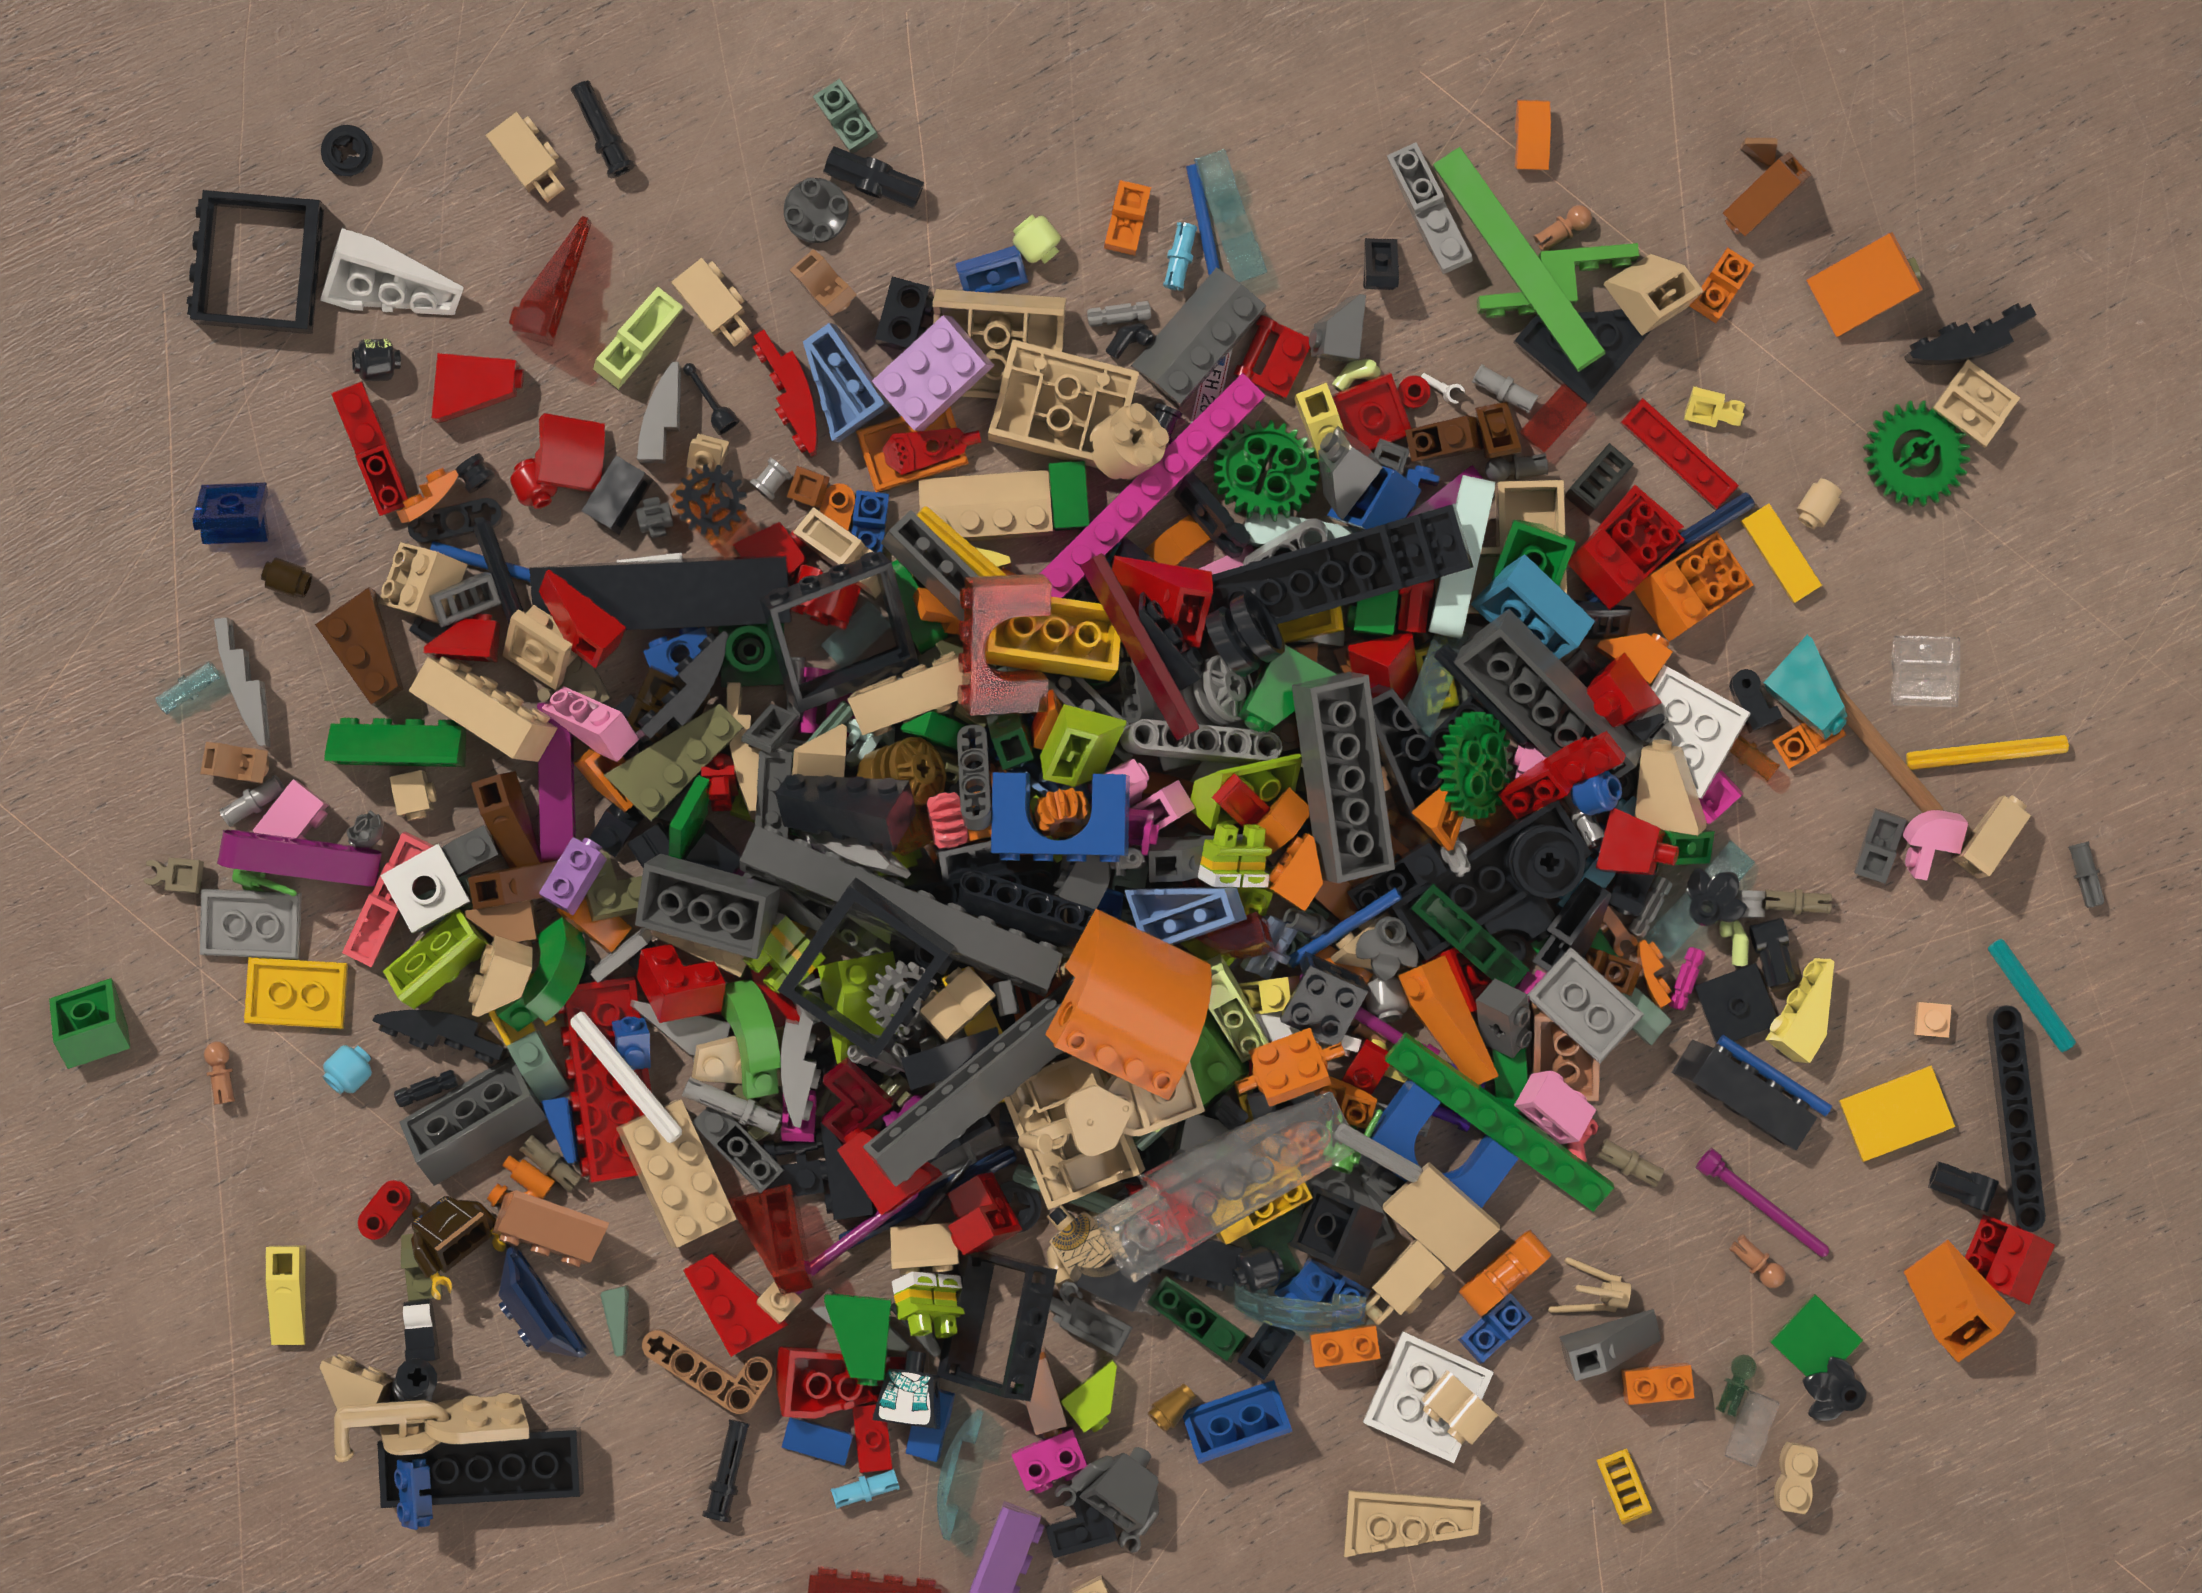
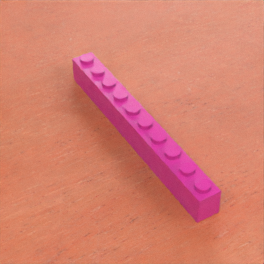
(1154, 484)

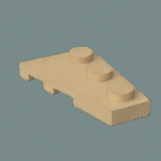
(721, 1060)

